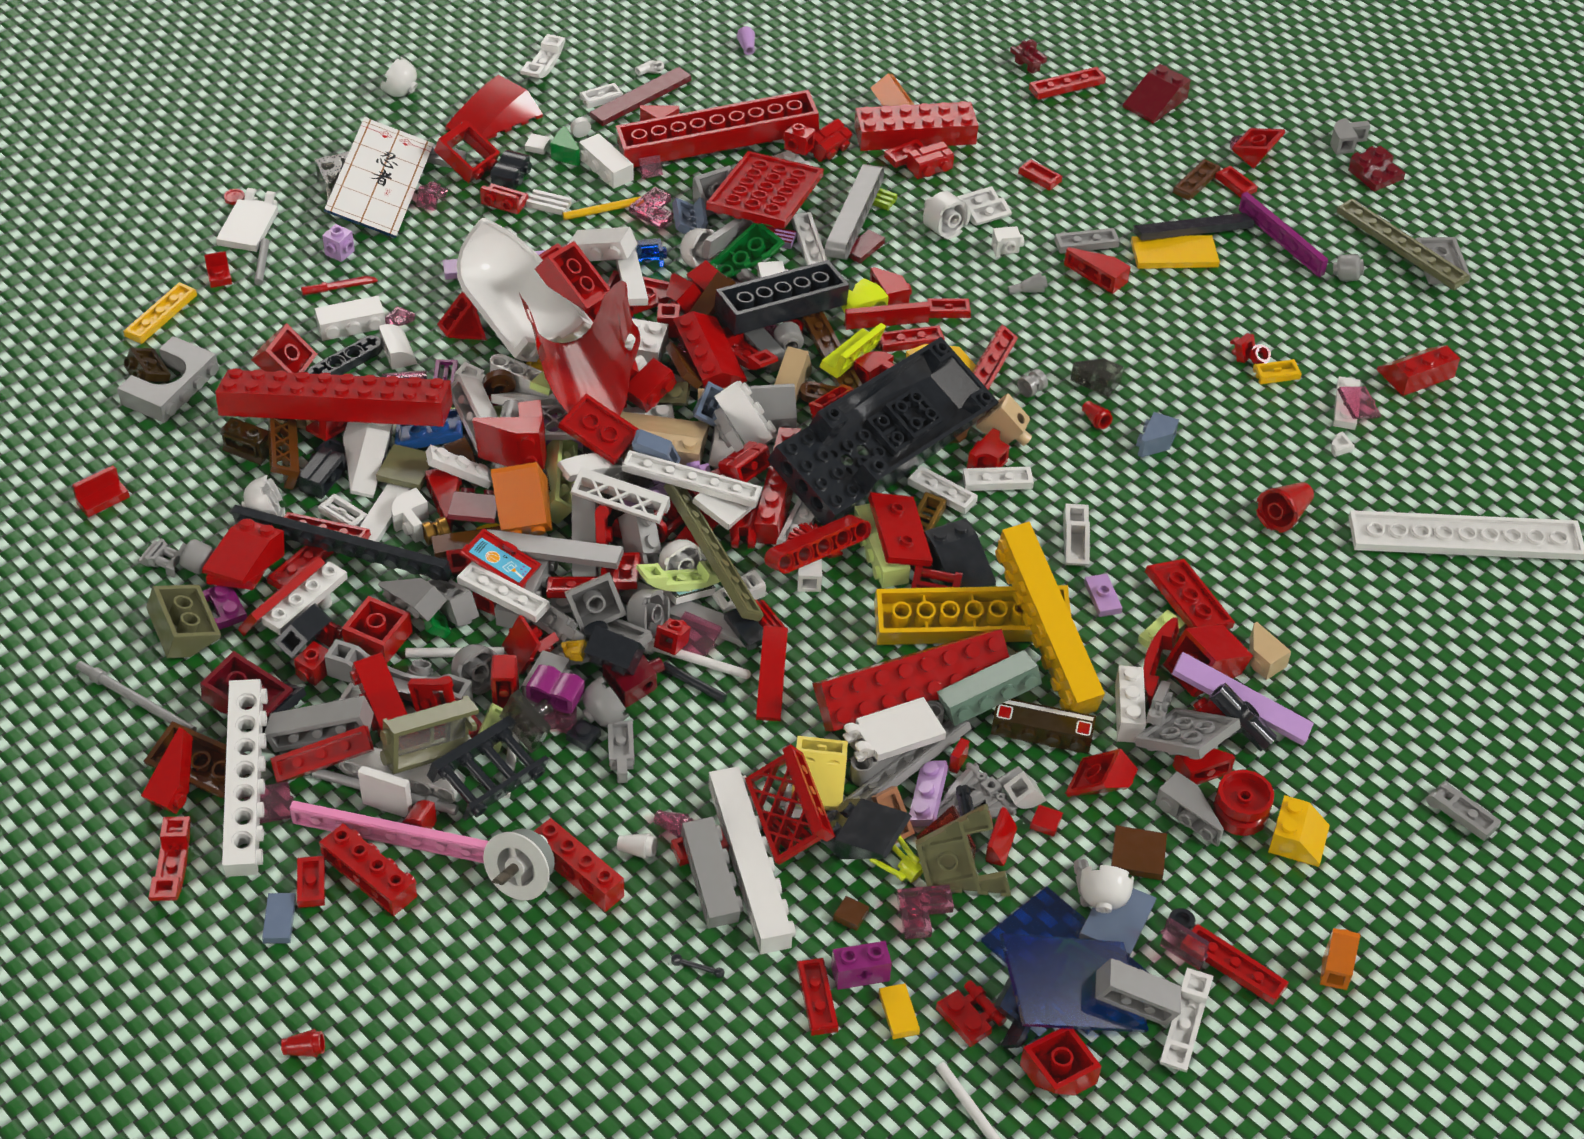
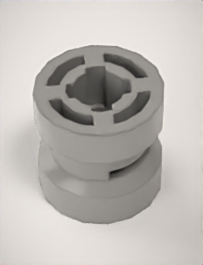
(1032, 383)

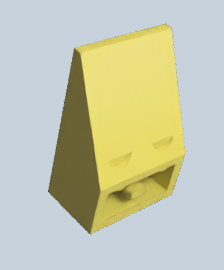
(827, 766)

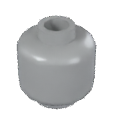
(1348, 267)
(788, 335)
(194, 555)

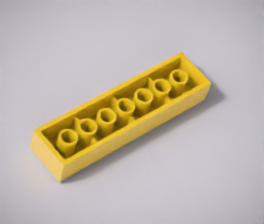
(949, 614)
(1049, 620)

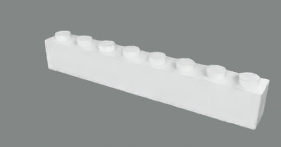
(750, 861)

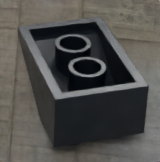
(958, 549)
(865, 829)

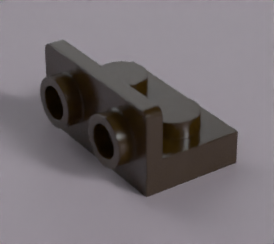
(146, 365)

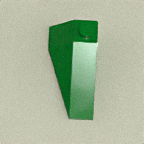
(747, 250)

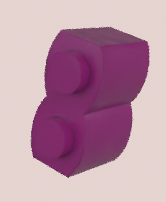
(558, 688)

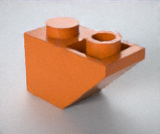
(1339, 959)

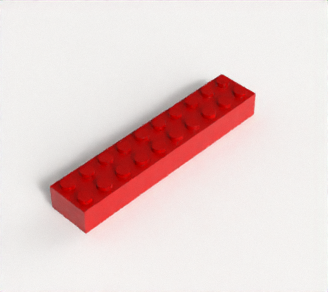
(716, 128)
(334, 397)

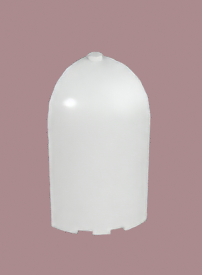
(494, 270)

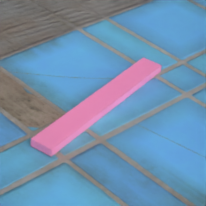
(389, 831)

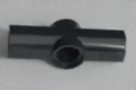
(1250, 721)

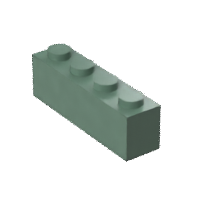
(989, 687)

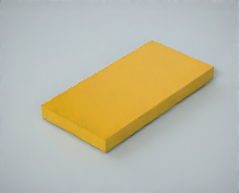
(1175, 252)

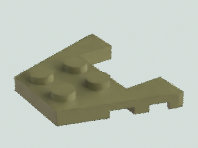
(949, 858)

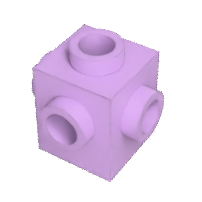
(338, 242)

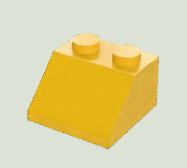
(1299, 832)

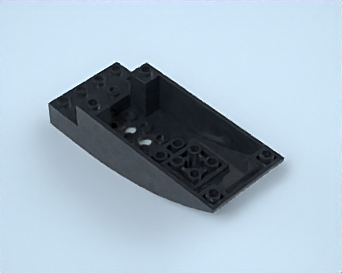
(898, 419)

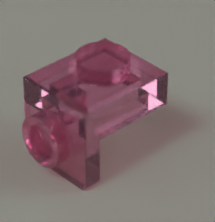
(429, 195)

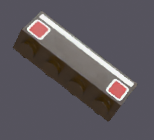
(1044, 725)

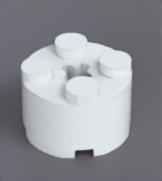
(946, 214)

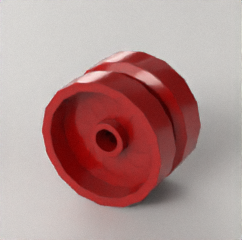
(1243, 802)

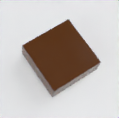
(851, 913)

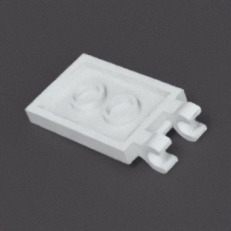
(248, 222)
(894, 730)

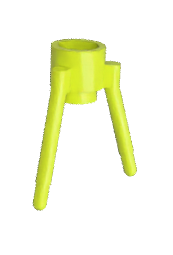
(909, 865)

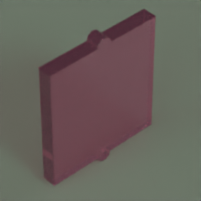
(1359, 402)
(702, 634)
(276, 802)
(1184, 943)

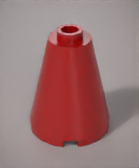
(1283, 505)

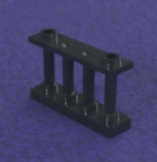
(483, 744)

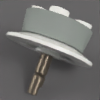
(519, 863)

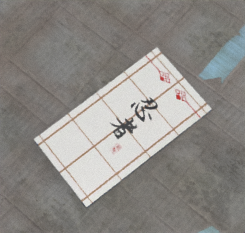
(379, 177)

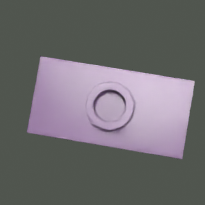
(1103, 595)

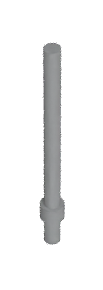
(100, 677)
(354, 783)

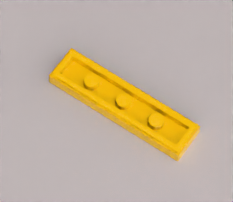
(160, 313)

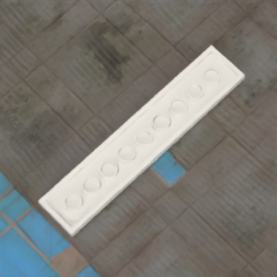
(1466, 535)

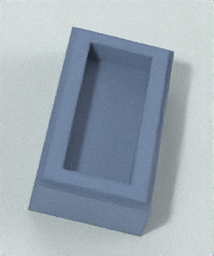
(279, 918)

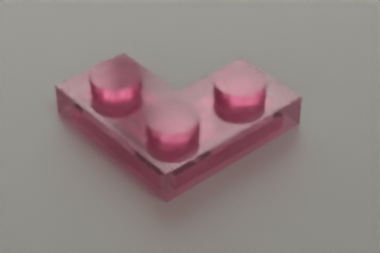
(651, 209)
(918, 904)

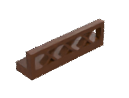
(289, 454)

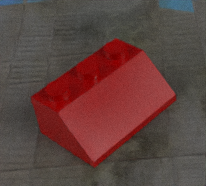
(1420, 369)

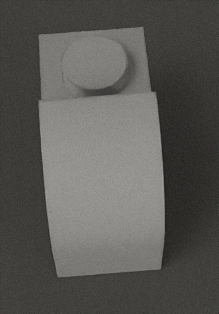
(1347, 134)

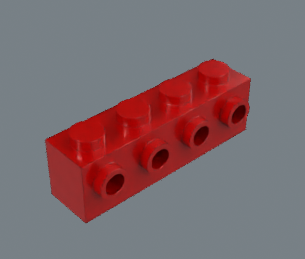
(368, 869)

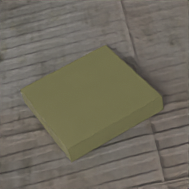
(404, 467)

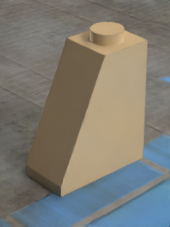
(794, 369)

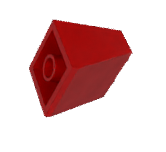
(1212, 646)

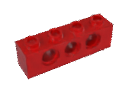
(582, 867)

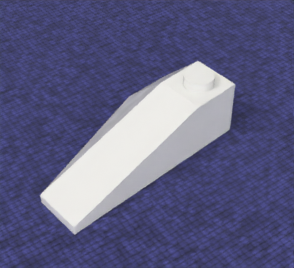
(365, 453)

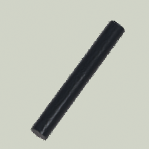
(695, 682)

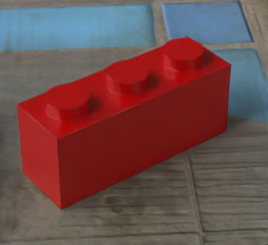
(378, 688)

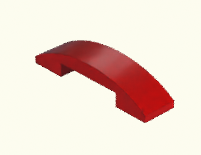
(748, 355)
(1166, 640)
(171, 860)

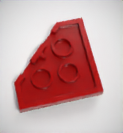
(655, 290)

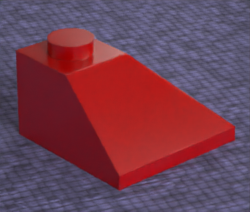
(284, 352)
(1102, 774)

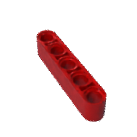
(817, 544)

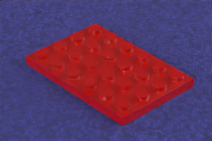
(765, 189)

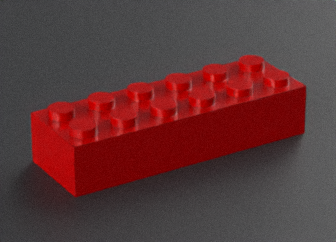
(929, 123)

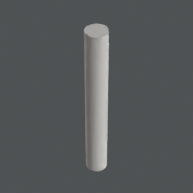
(261, 264)

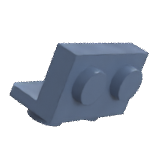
(688, 215)

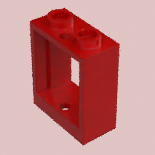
(478, 142)

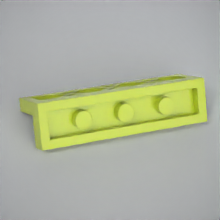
(844, 356)

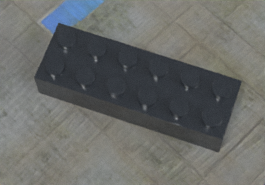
(781, 297)

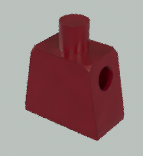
(634, 687)

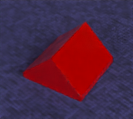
(1257, 144)

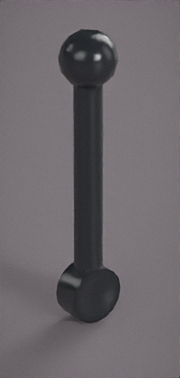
(677, 960)

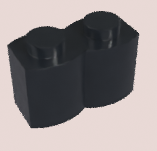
(511, 169)

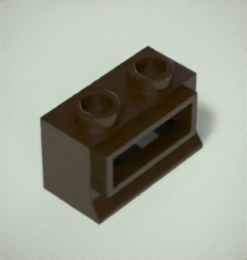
(250, 436)

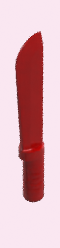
(324, 287)

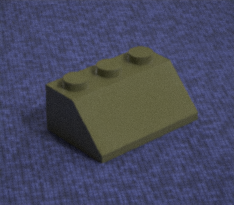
(182, 619)

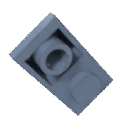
(1158, 434)
(655, 446)

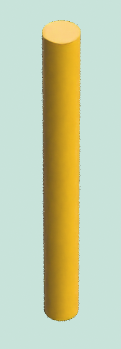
(598, 208)

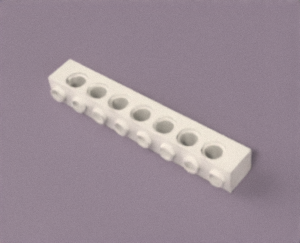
(244, 860)

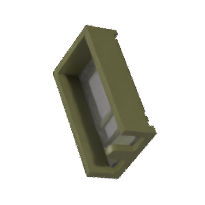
(426, 734)

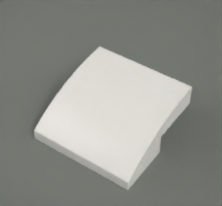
(985, 206)

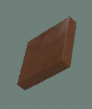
(1139, 852)

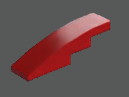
(771, 673)

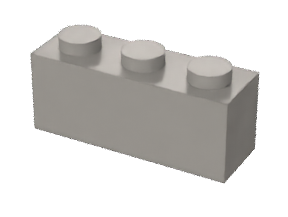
(1138, 992)

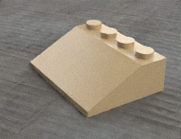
(686, 435)

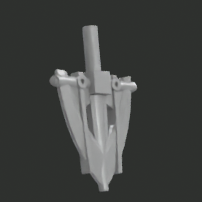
(984, 790)

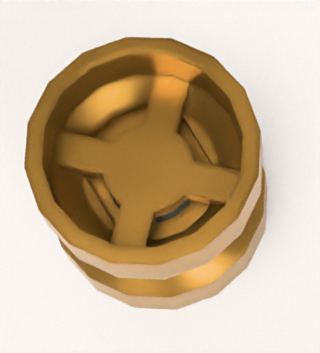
(435, 528)

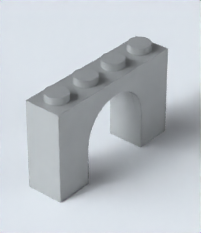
(164, 400)

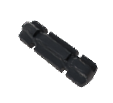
(965, 800)

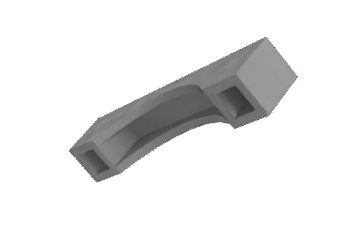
(342, 655)

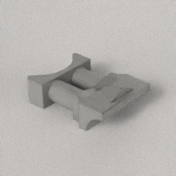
(154, 556)

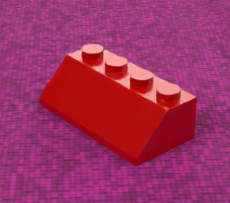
(708, 349)

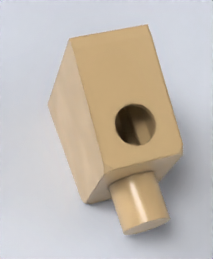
(1008, 419)

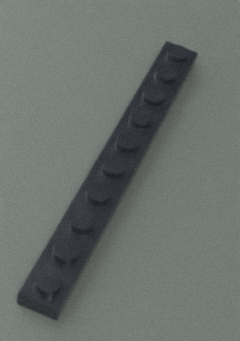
(350, 545)

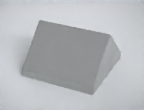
(707, 183)

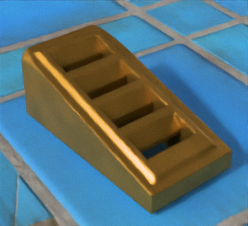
(932, 501)

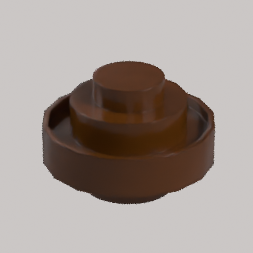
(499, 382)

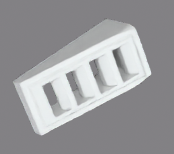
(753, 582)

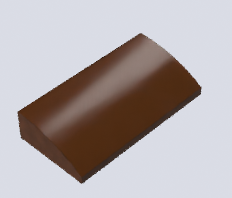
(207, 759)

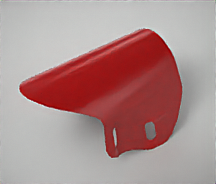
(595, 361)

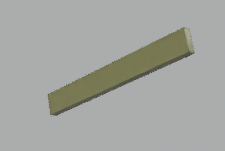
(1403, 244)
(714, 553)

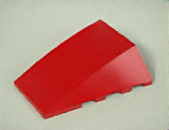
(497, 108)

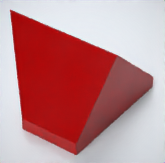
(462, 320)

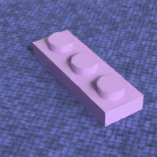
(928, 793)

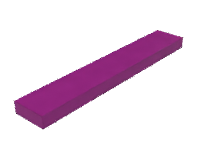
(1283, 234)

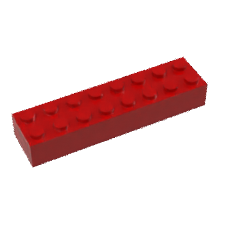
(905, 678)

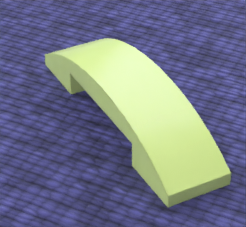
(678, 580)

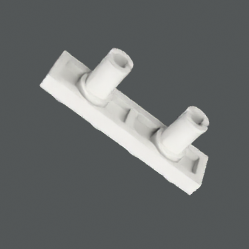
(314, 590)

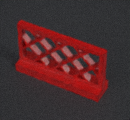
(808, 798)

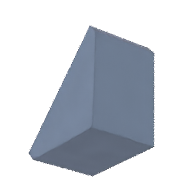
(707, 404)

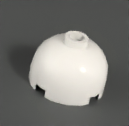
(400, 78)
(692, 246)
(263, 496)
(680, 555)
(1106, 888)

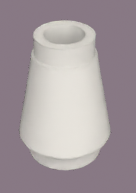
(638, 844)

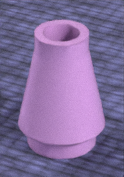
(746, 38)

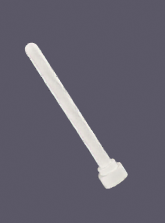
(703, 661)

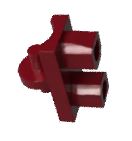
(1028, 54)

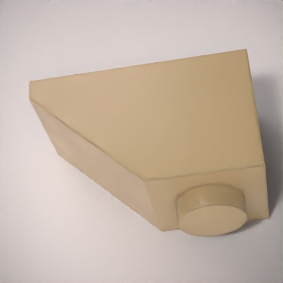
(1268, 652)

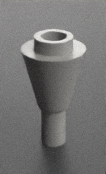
(1035, 283)

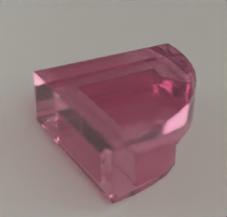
(399, 317)

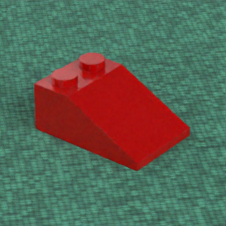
(573, 276)
(511, 440)
(245, 552)

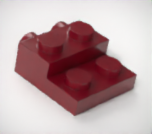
(1375, 168)

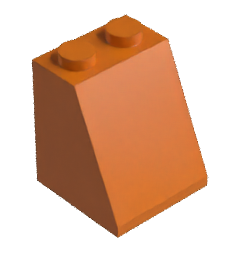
(522, 499)

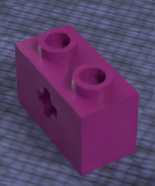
(861, 965)

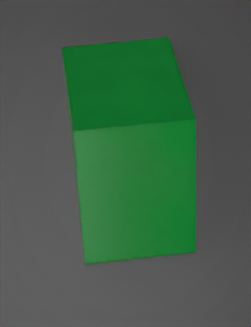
(564, 148)

